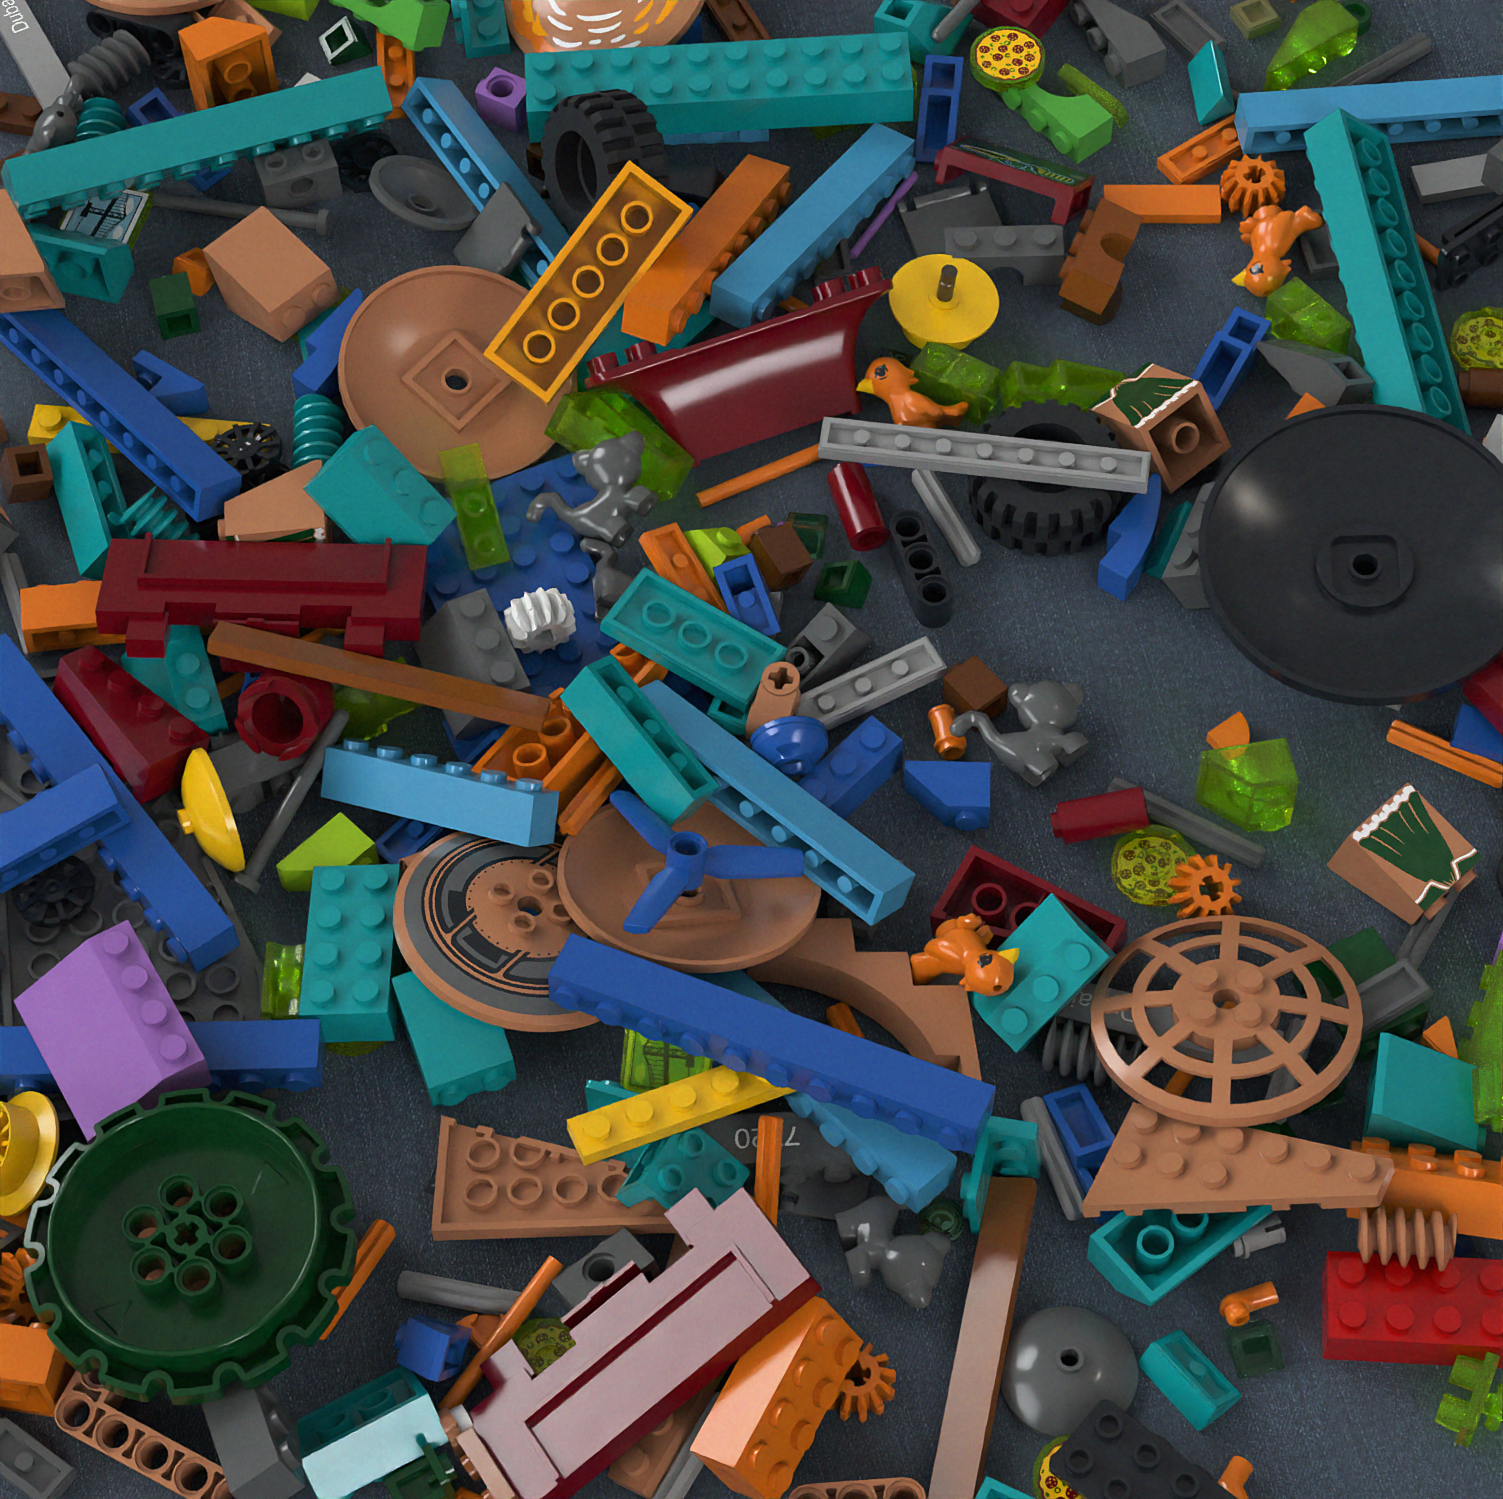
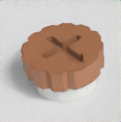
(454, 1423)

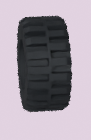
(590, 144)
(1045, 520)

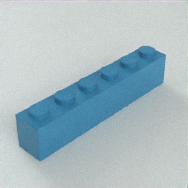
(440, 793)

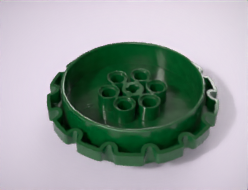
(254, 1306)

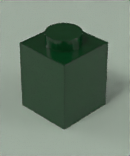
(174, 305)

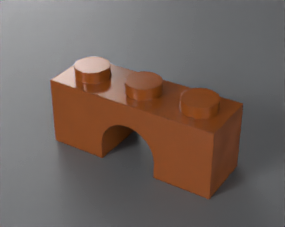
(1098, 255)

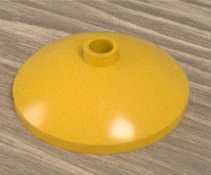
(208, 813)

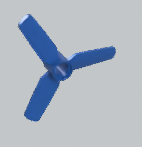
(690, 859)

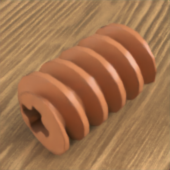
(1406, 1237)

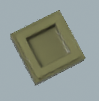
(1254, 18)

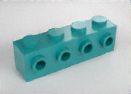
(87, 495)
(636, 744)

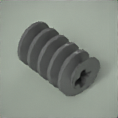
(109, 62)
(1079, 1051)

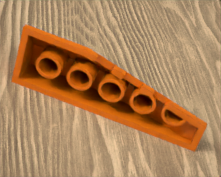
(563, 751)

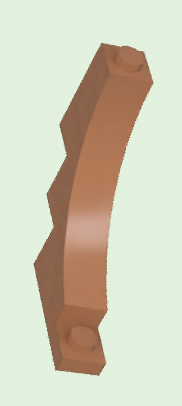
(925, 1019)

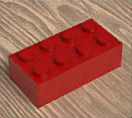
(1410, 1311)

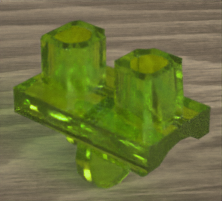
(282, 981)
(1463, 1415)

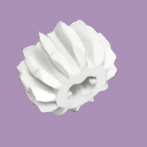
(539, 620)

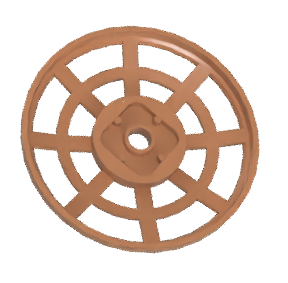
(1226, 1029)

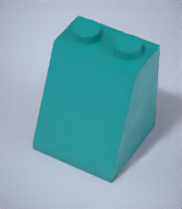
(451, 1048)
(1421, 1098)

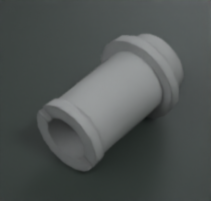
(1258, 1238)

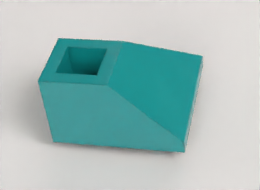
(919, 20)

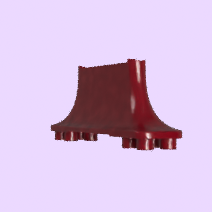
(752, 378)

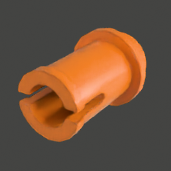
(946, 744)

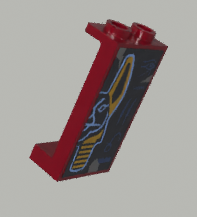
(1066, 185)

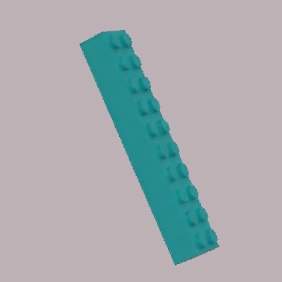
(737, 82)
(195, 142)
(1382, 269)

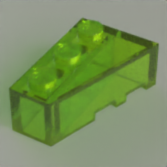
(603, 414)

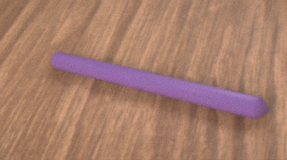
(883, 215)

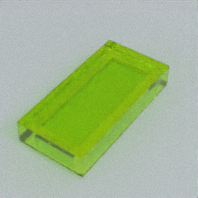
(1082, 85)

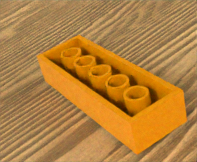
(587, 283)

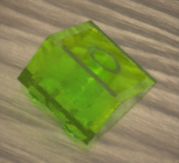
(1249, 784)

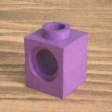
(502, 100)

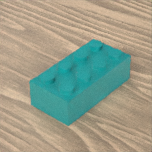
(352, 953)

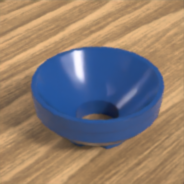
(791, 743)

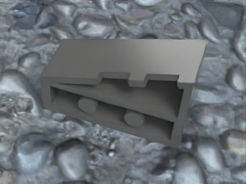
(256, 1442)

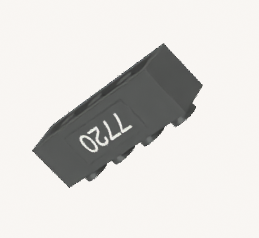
(802, 1153)

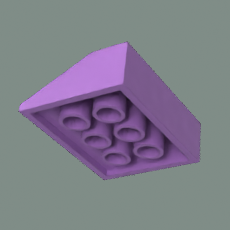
(110, 1029)

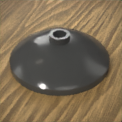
(421, 194)
(1058, 1397)

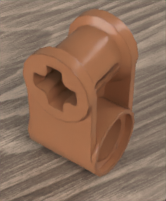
(772, 701)

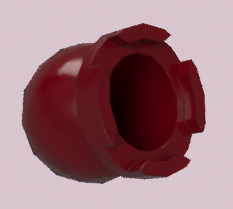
(284, 713)

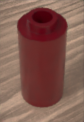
(857, 506)
(1101, 815)

